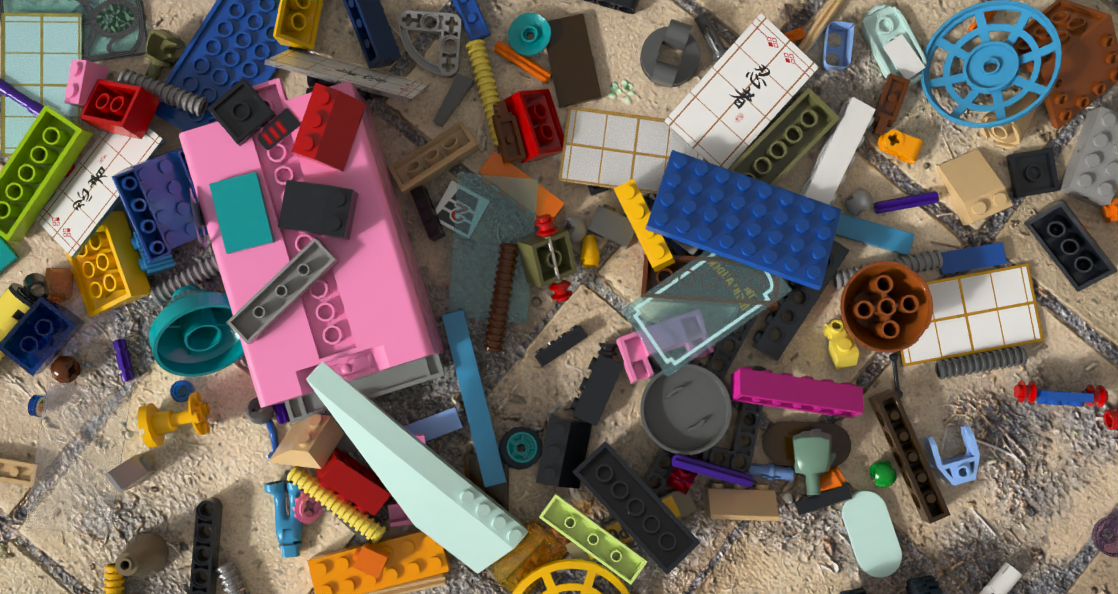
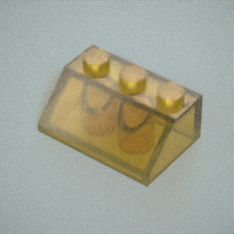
(533, 551)

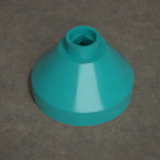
(193, 333)

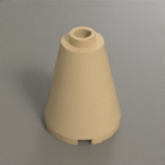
(1011, 134)

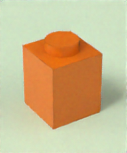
(371, 560)

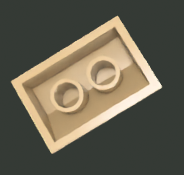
(741, 502)

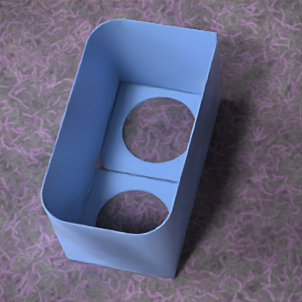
(846, 45)

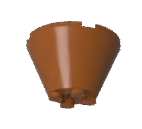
(886, 306)

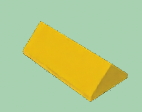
(298, 23)

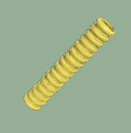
(485, 82)
(336, 504)

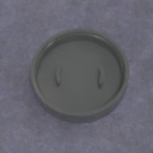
(686, 410)

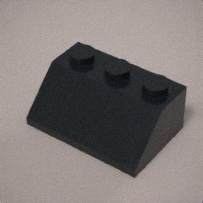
(563, 451)

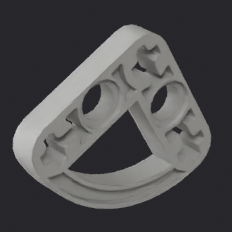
(440, 29)

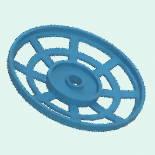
(991, 52)

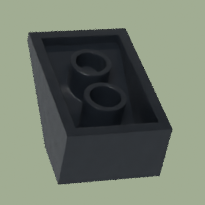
(318, 209)

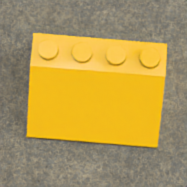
(109, 268)

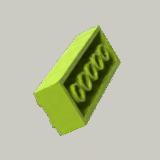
(38, 169)

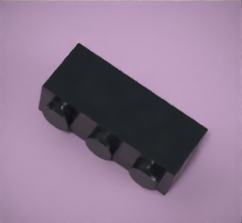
(596, 389)

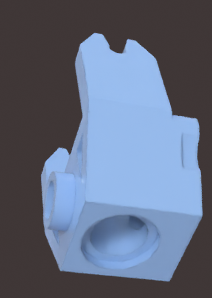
(958, 468)

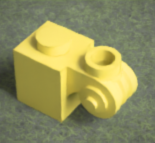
(841, 347)

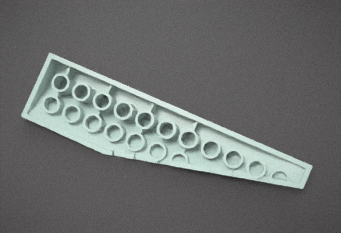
(421, 481)

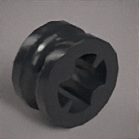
(607, 349)

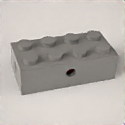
(1094, 161)

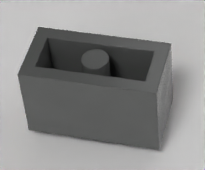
(611, 226)

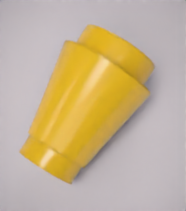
(589, 252)

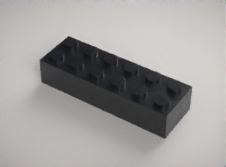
(636, 507)

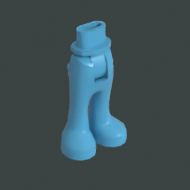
(287, 527)

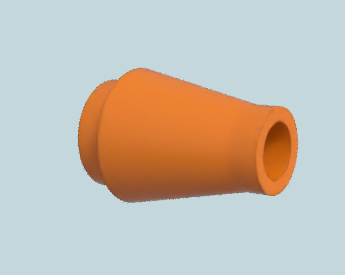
(831, 479)

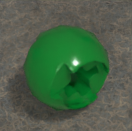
(883, 473)

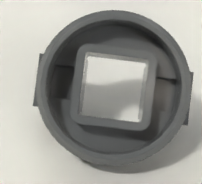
(676, 36)

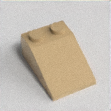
(973, 187)
(309, 442)

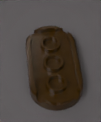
(778, 440)

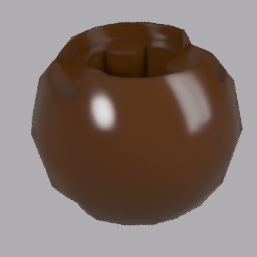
(65, 369)

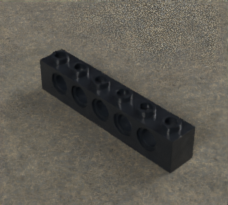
(774, 348)

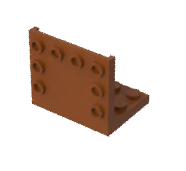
(1087, 59)

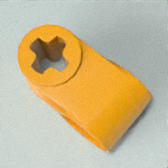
(904, 146)

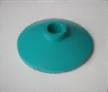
(524, 26)

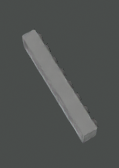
(282, 291)

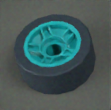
(531, 452)

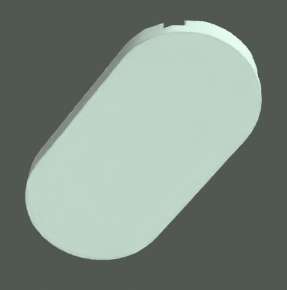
(882, 26)
(872, 534)

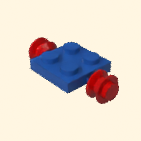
(1089, 395)

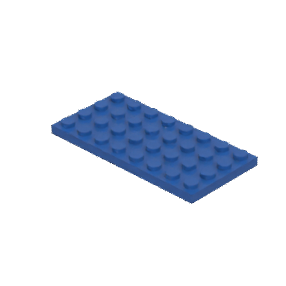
(222, 52)
(744, 220)

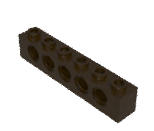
(909, 456)

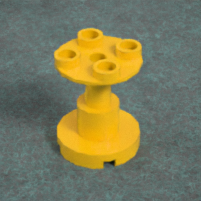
(158, 423)

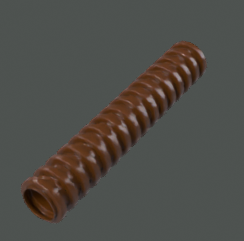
(501, 297)

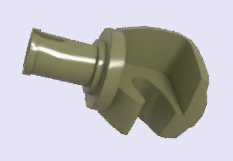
(161, 51)

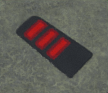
(278, 129)

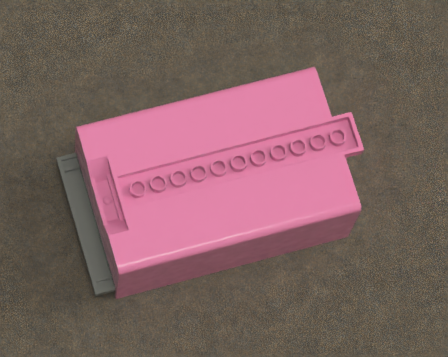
(367, 311)

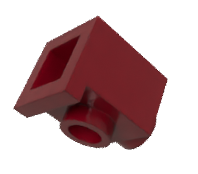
(681, 479)

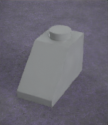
(131, 472)

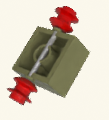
(548, 258)

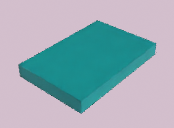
(242, 213)

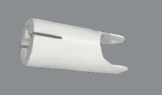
(1002, 581)

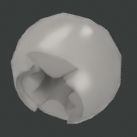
(859, 202)
(576, 227)

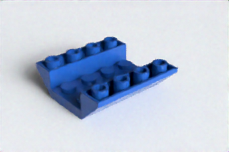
(159, 202)

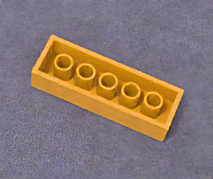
(411, 558)

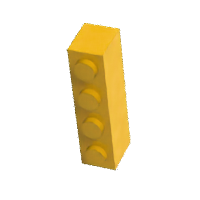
(638, 215)

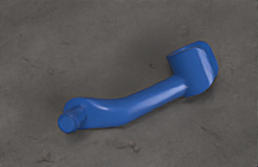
(273, 436)

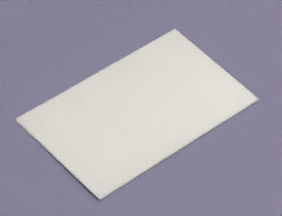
(903, 57)

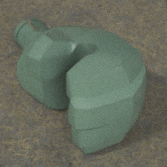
(812, 456)

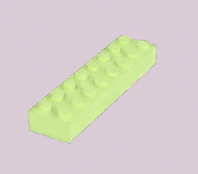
(593, 538)

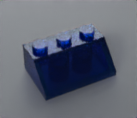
(40, 335)

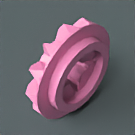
(303, 514)

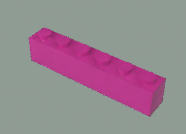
(796, 392)

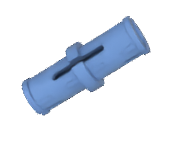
(771, 472)

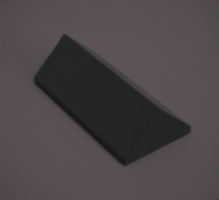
(1070, 245)

